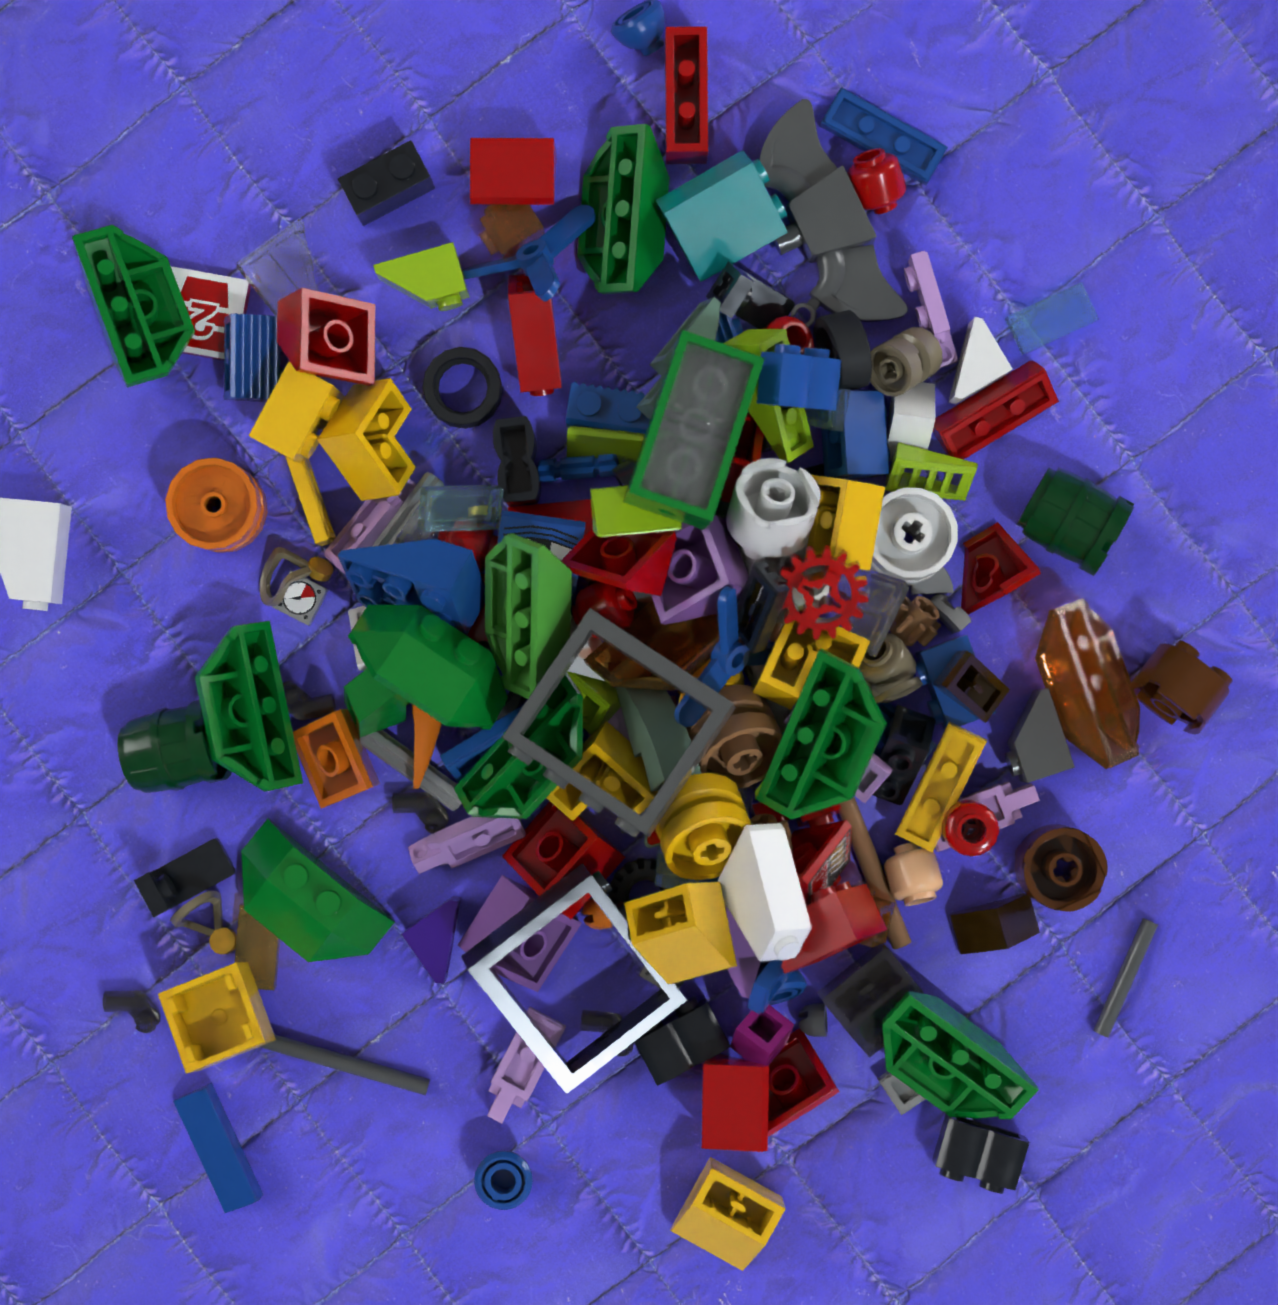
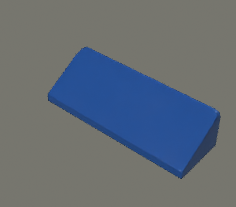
(218, 1148)

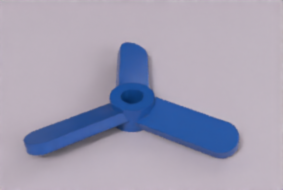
(538, 255)
(727, 658)

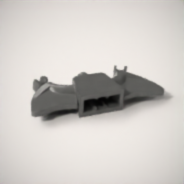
(826, 222)

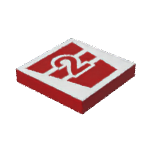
(208, 302)

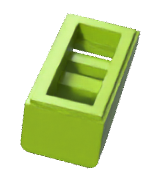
(922, 459)

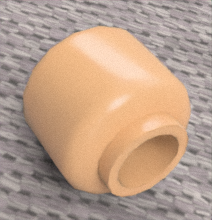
(913, 874)

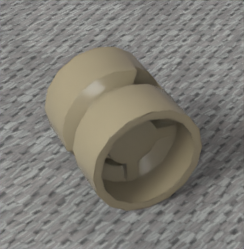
(905, 361)

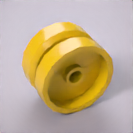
(702, 826)

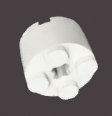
(772, 509)

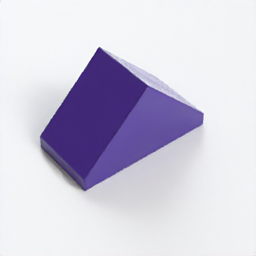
(434, 937)

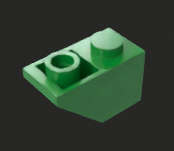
(373, 704)

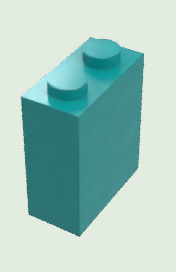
(723, 214)

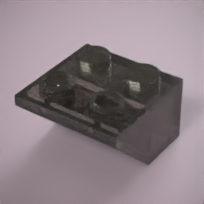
(866, 994)

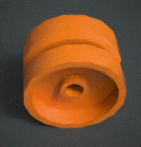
(194, 494)

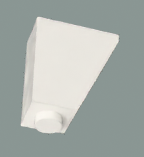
(34, 550)
(765, 893)

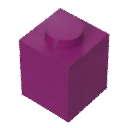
(762, 1036)

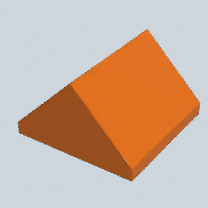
(334, 758)

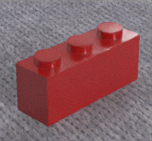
(686, 95)

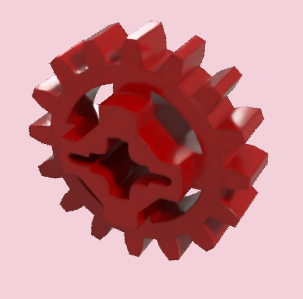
(838, 602)

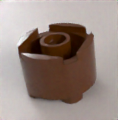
(1181, 686)
(1082, 875)

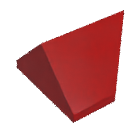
(993, 568)

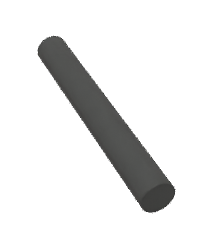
(1125, 977)

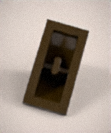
(971, 685)
(994, 925)

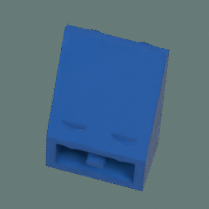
(418, 573)

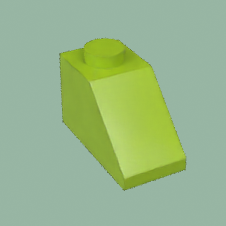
(428, 277)

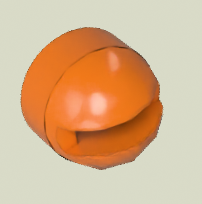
(596, 918)

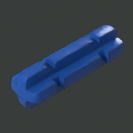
(577, 467)

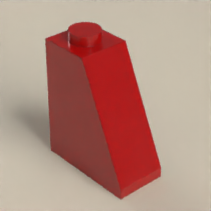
(533, 338)

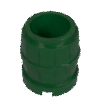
(1074, 518)
(168, 750)

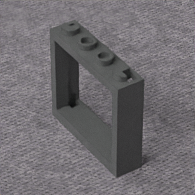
(592, 795)

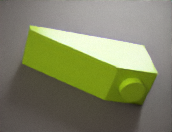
(782, 425)

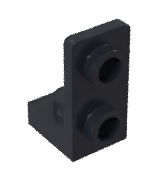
(748, 297)
(904, 752)
(185, 877)

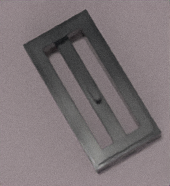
(764, 611)

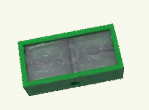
(694, 430)

